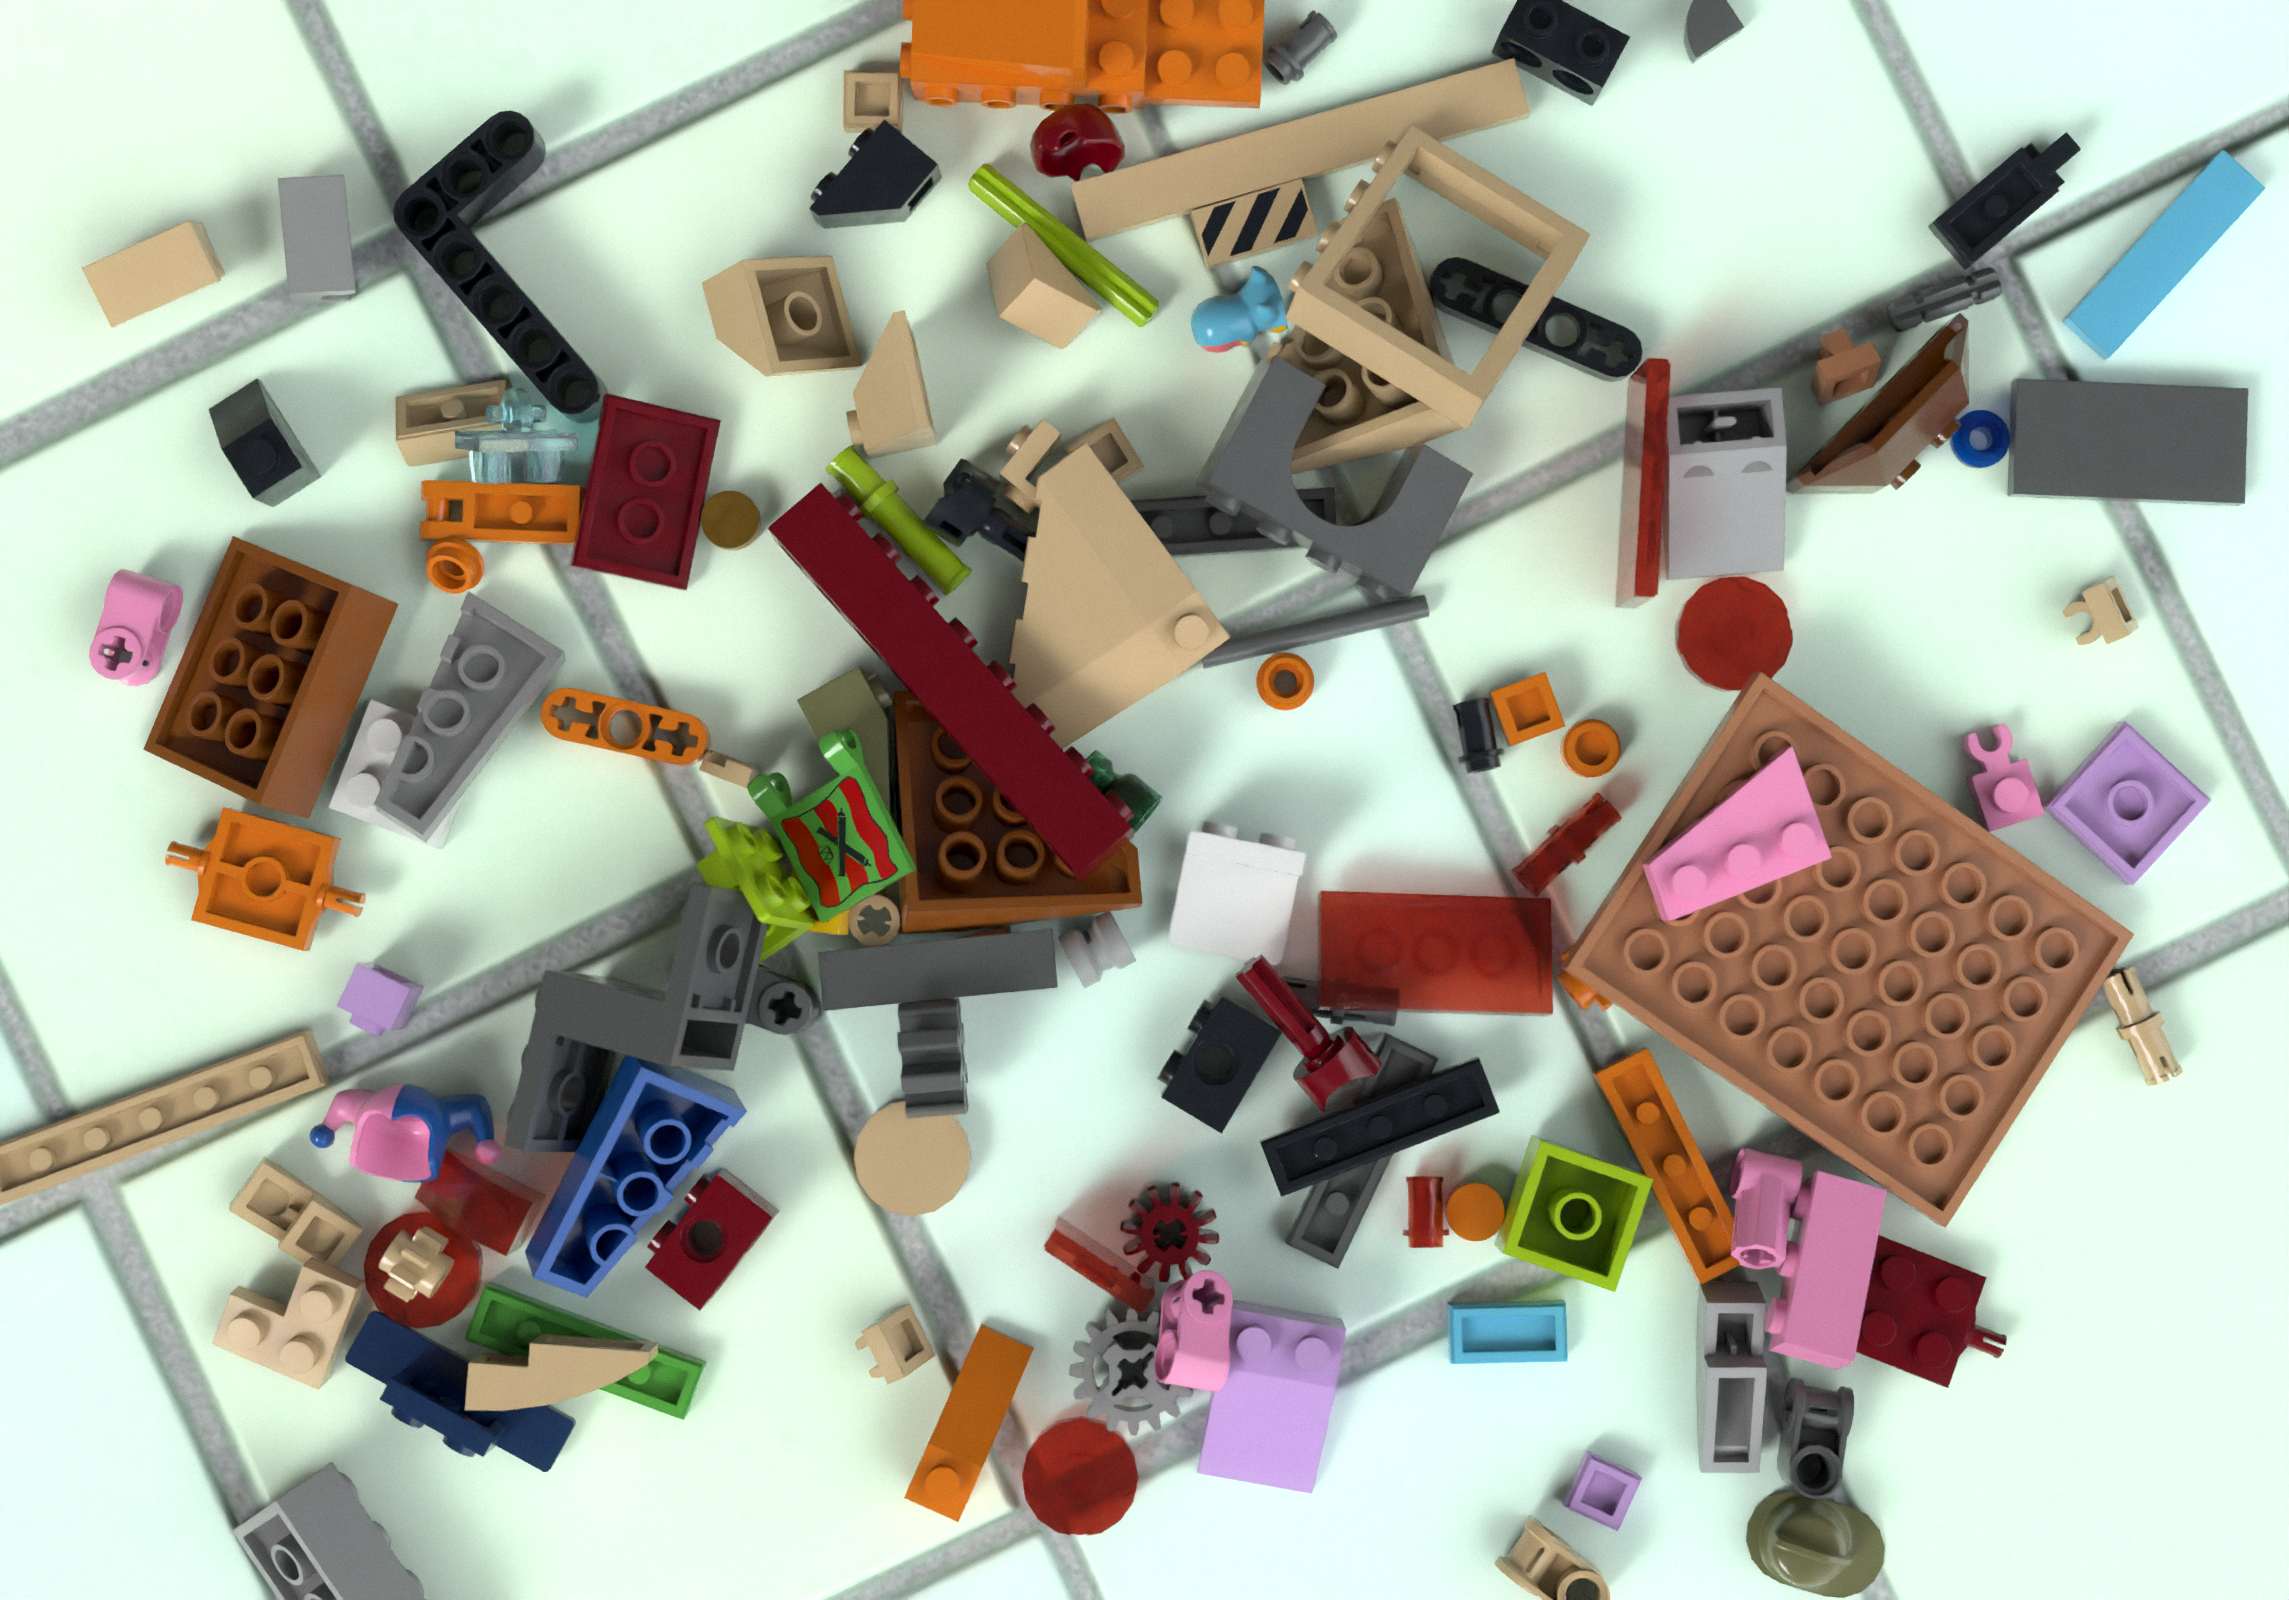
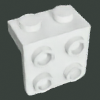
(1236, 894)

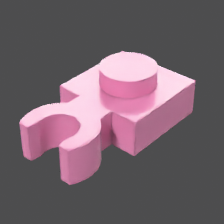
(2002, 790)

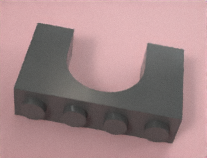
(1254, 475)

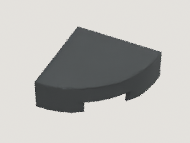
(1709, 26)

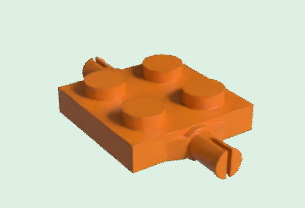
(265, 879)

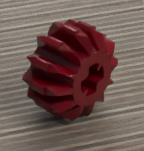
(1171, 1251)

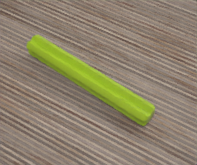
(1066, 245)

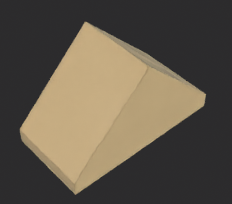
(1038, 290)

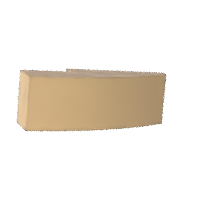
(553, 1372)

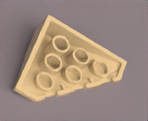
(1357, 408)
(1102, 604)

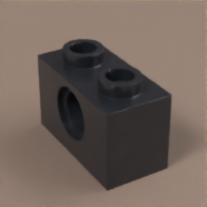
(1217, 1097)

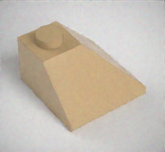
(783, 315)
(892, 396)

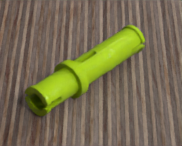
(897, 518)

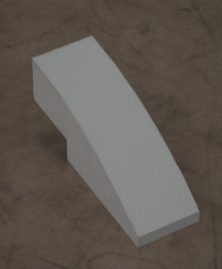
(1730, 1376)

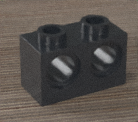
(1561, 46)

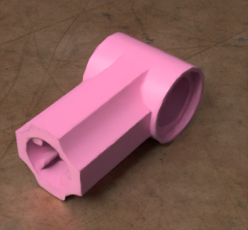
(1764, 1196)

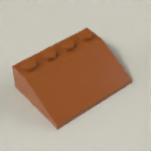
(270, 678)

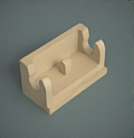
(154, 272)

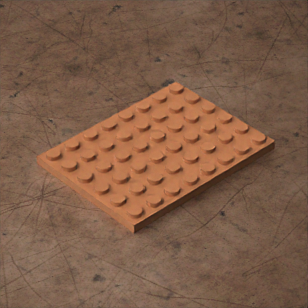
(1874, 996)

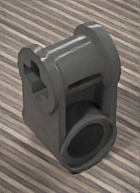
(767, 992)
(1814, 1432)

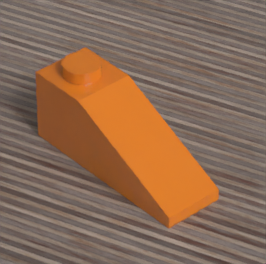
(969, 1423)

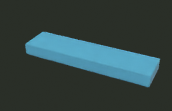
(2163, 254)

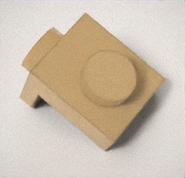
(1028, 453)

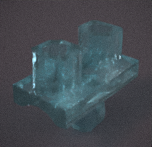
(491, 449)

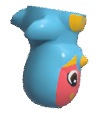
(1236, 318)

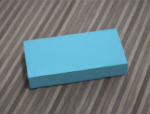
(1507, 1332)

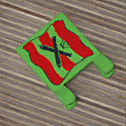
(838, 834)

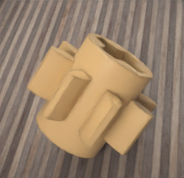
(416, 1263)

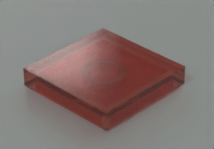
(1099, 1265)

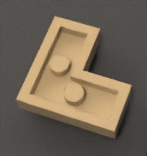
(293, 1338)

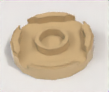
(911, 1162)

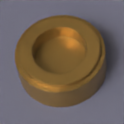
(730, 520)

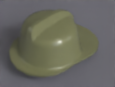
(1815, 1544)

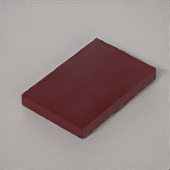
(645, 492)

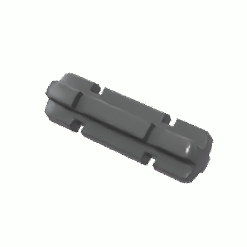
(1944, 299)

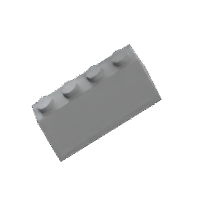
(325, 1545)

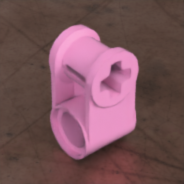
(136, 620)
(1194, 1333)

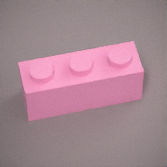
(1826, 1270)

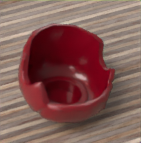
(1075, 139)

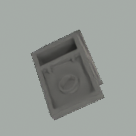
(591, 1017)

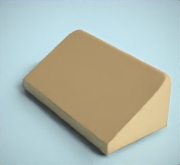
(430, 418)

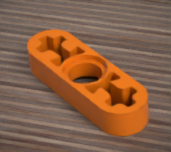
(588, 702)

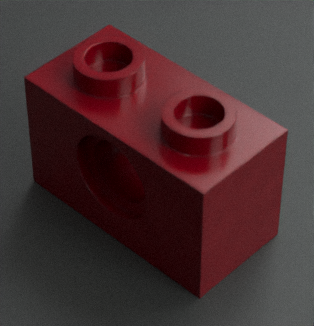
(701, 1272)

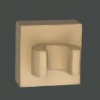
(2108, 610)
(896, 1344)

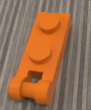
(502, 512)

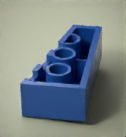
(631, 1159)

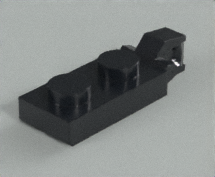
(2002, 200)

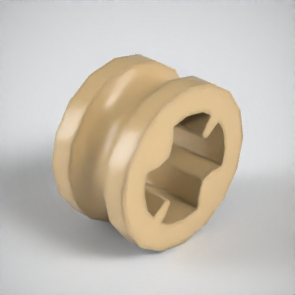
(874, 938)

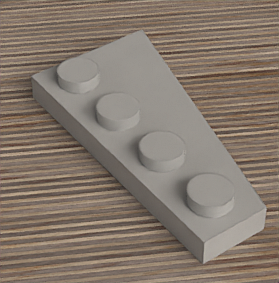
(476, 698)

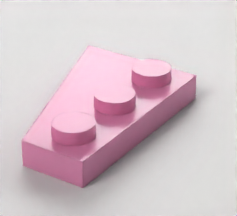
(1743, 842)

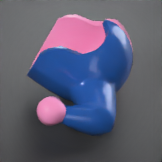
(406, 1130)

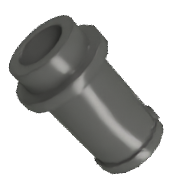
(1299, 48)

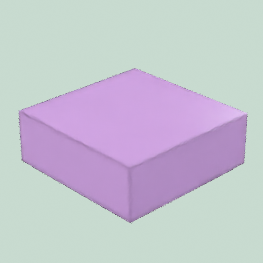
(1601, 1490)

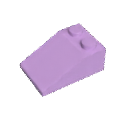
(1276, 1397)

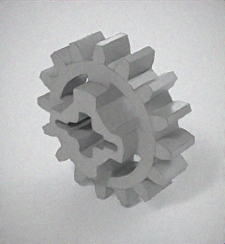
(1111, 1392)

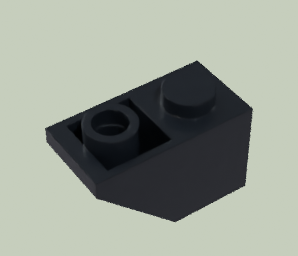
(878, 184)

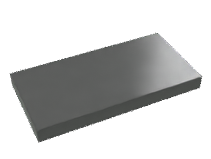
(2128, 442)

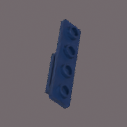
(429, 1389)

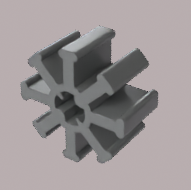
(933, 1058)

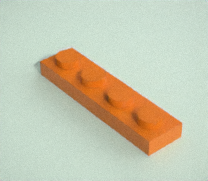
(1673, 1161)

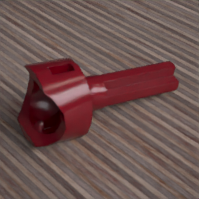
(1327, 1059)

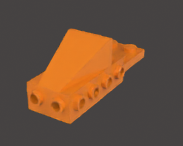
(1085, 53)

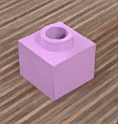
(379, 998)

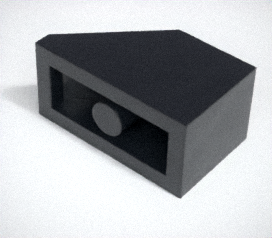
(262, 445)

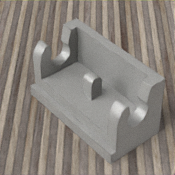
(316, 239)

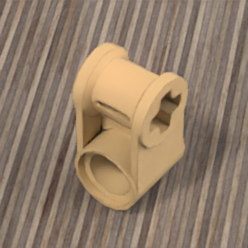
(1548, 1565)

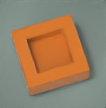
(1526, 709)

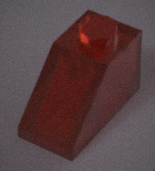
(481, 1202)

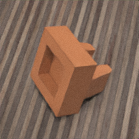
(1843, 367)

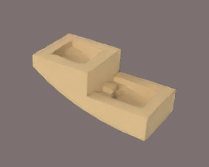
(295, 1215)

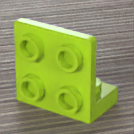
(750, 863)

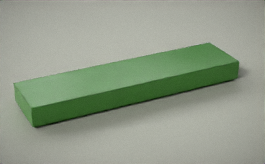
(512, 1320)

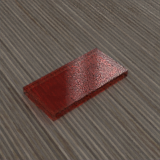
(1643, 484)
(1434, 953)

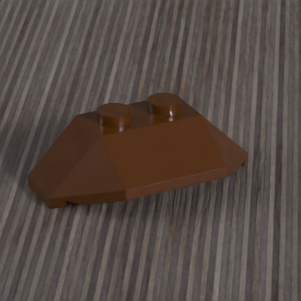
(1896, 422)

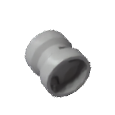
(1096, 949)

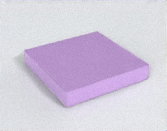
(2126, 803)

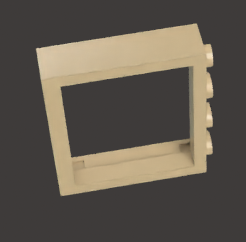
(1386, 348)

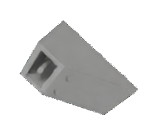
(1725, 484)

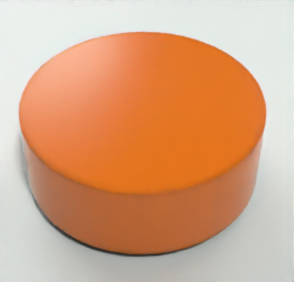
(1590, 748)
(1474, 1211)

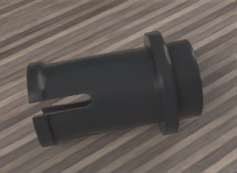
(1477, 736)

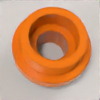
(454, 565)
(1298, 668)

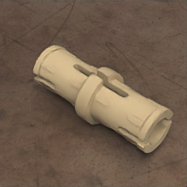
(2140, 1026)

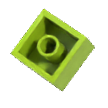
(1573, 1213)

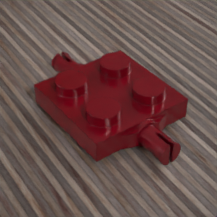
(1922, 1313)

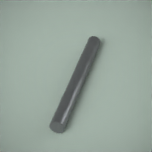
(1318, 630)

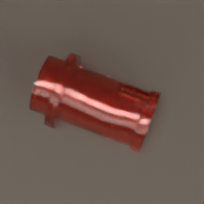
(1425, 1212)

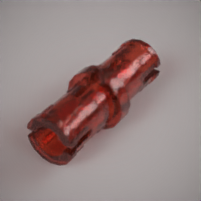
(1566, 844)

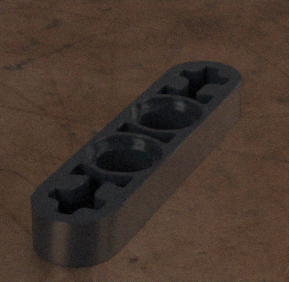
(1537, 340)

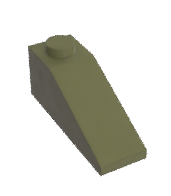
(858, 705)

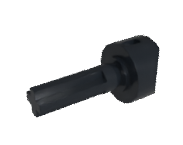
(971, 509)

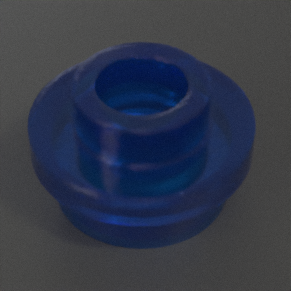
(1996, 434)

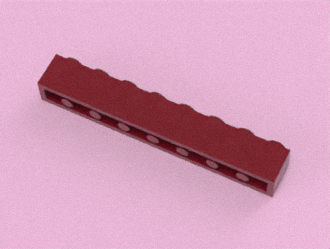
(952, 682)

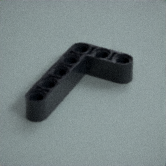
(488, 277)

